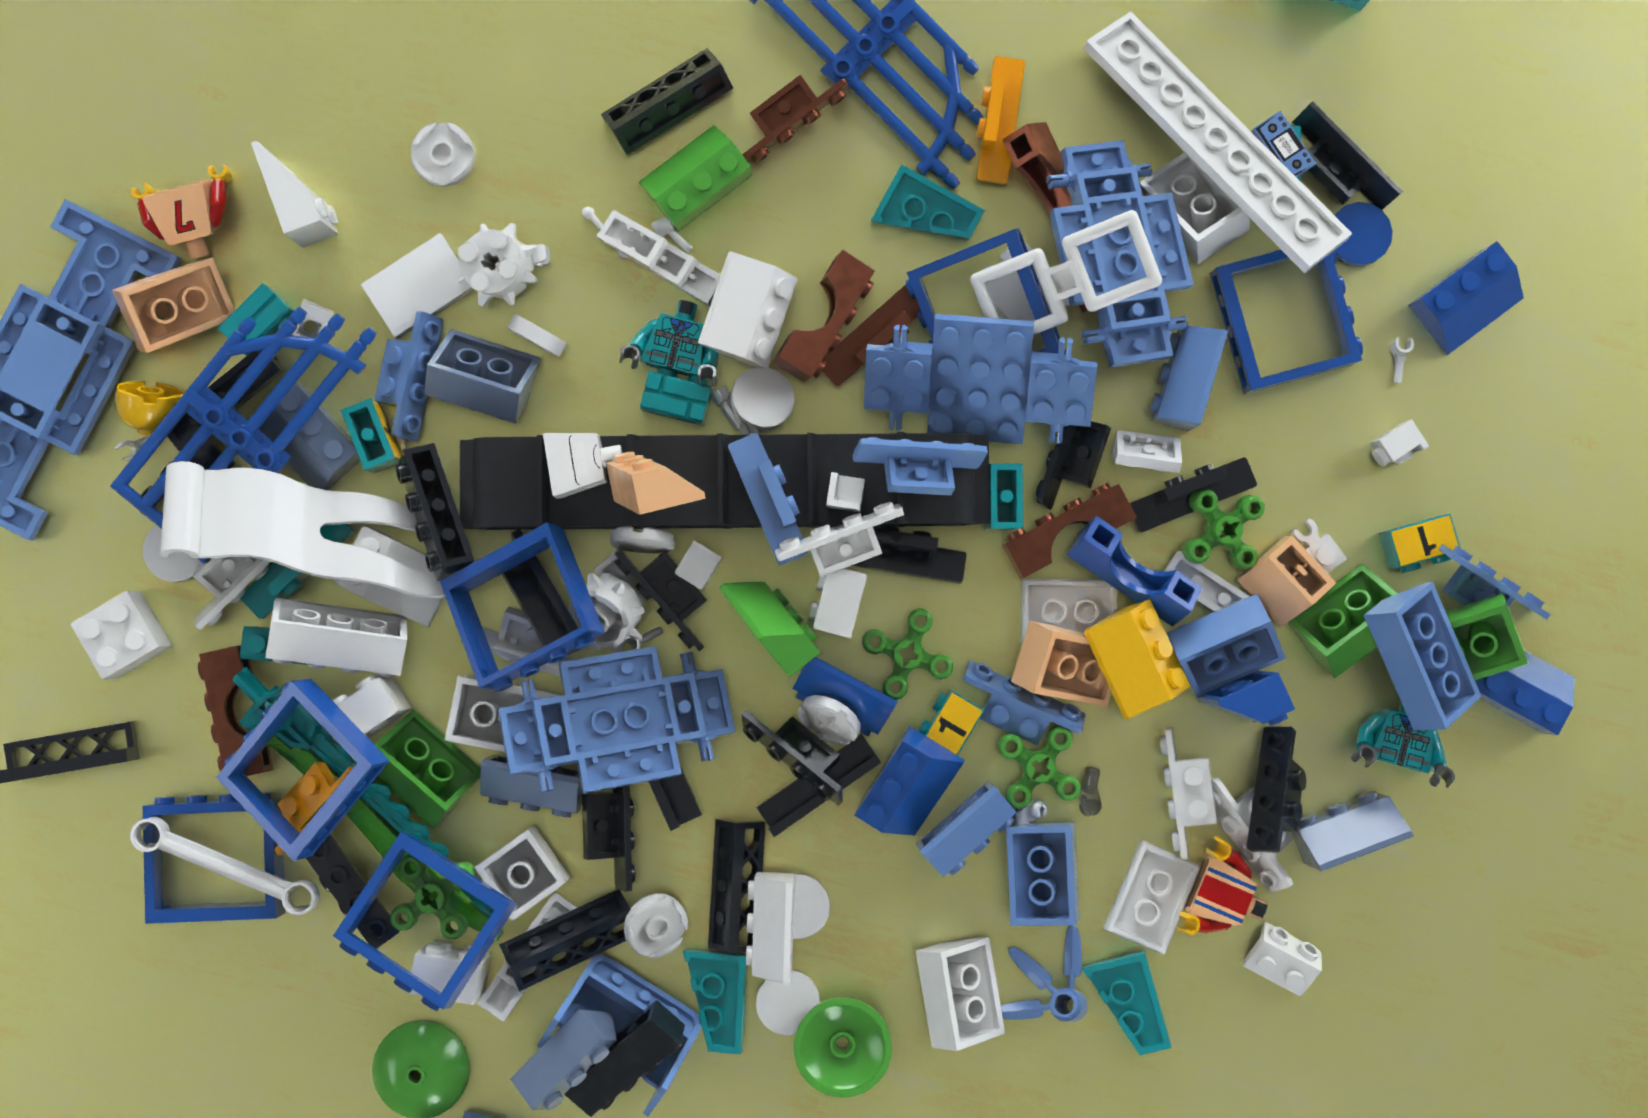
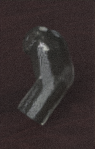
(1089, 797)

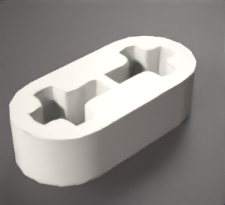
(536, 335)

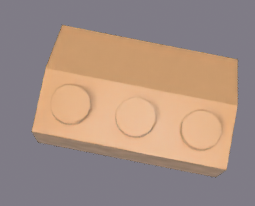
(647, 485)

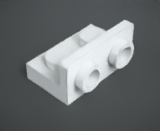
(1147, 451)

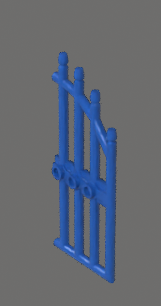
(866, 50)
(228, 425)

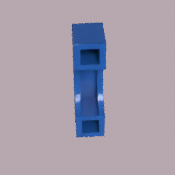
(1102, 552)

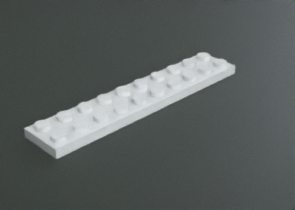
(1217, 141)

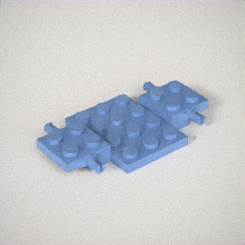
(1101, 187)
(980, 380)
(616, 720)

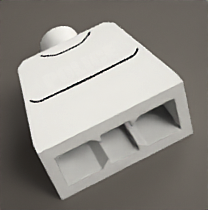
(576, 461)

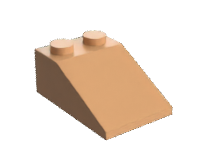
(174, 304)
(1060, 665)

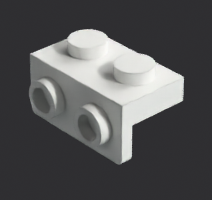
(1284, 959)

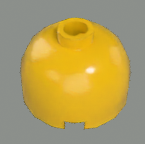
(145, 406)

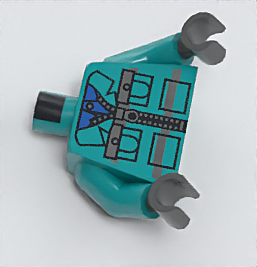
(674, 345)
(1391, 739)

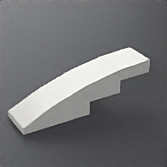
(659, 257)
(502, 992)

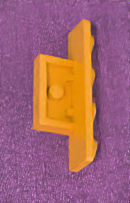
(1000, 119)
(308, 796)

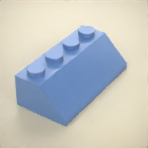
(1423, 657)

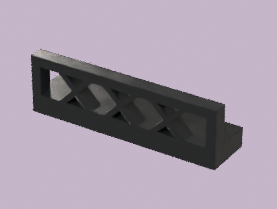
(669, 103)
(188, 426)
(539, 600)
(66, 764)
(800, 796)
(676, 800)
(729, 884)
(566, 935)

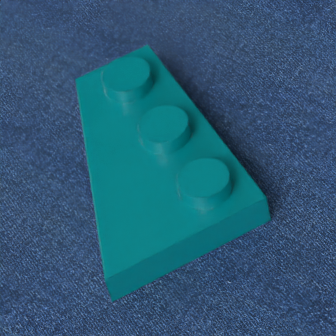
(926, 206)
(1131, 995)
(721, 997)

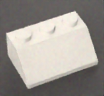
(747, 310)
(771, 926)
(960, 993)

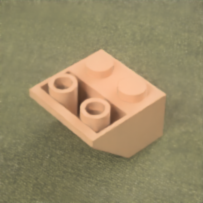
(1286, 580)

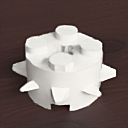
(481, 255)
(617, 608)

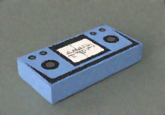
(1284, 144)

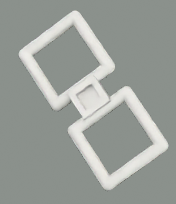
(1071, 275)

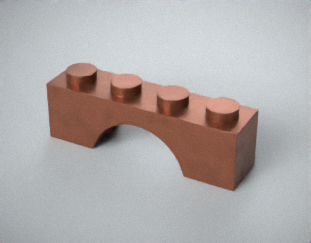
(844, 284)
(1032, 549)
(217, 671)

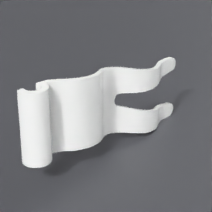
(280, 522)

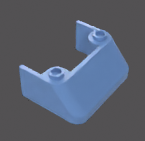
(617, 990)

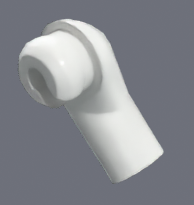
(1030, 813)

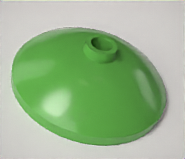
(435, 1054)
(846, 1069)

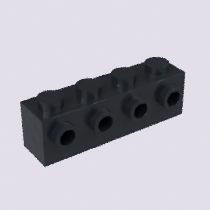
(434, 510)
(636, 1052)

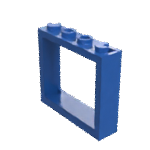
(1027, 277)
(1239, 338)
(457, 589)
(368, 758)
(153, 875)
(405, 979)

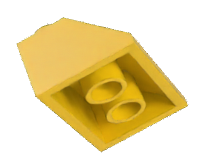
(1137, 658)

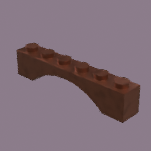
(1036, 157)

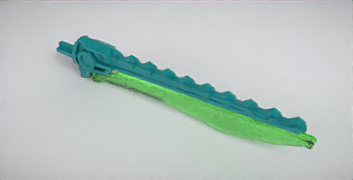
(380, 819)

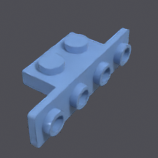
(404, 375)
(919, 465)
(765, 491)
(1478, 582)
(1019, 709)

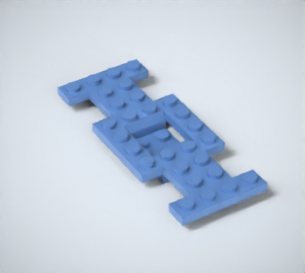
(45, 343)

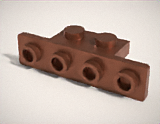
(787, 111)
(875, 330)

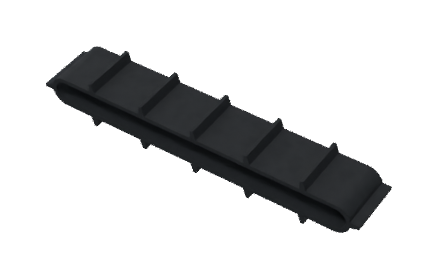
(510, 487)

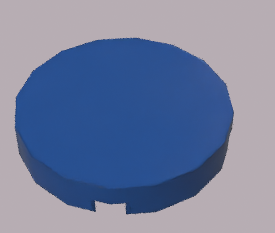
(1369, 237)

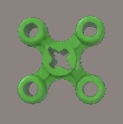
(1233, 529)
(922, 660)
(1050, 776)
(422, 904)

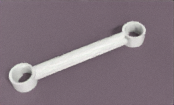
(224, 865)

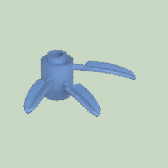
(1041, 978)

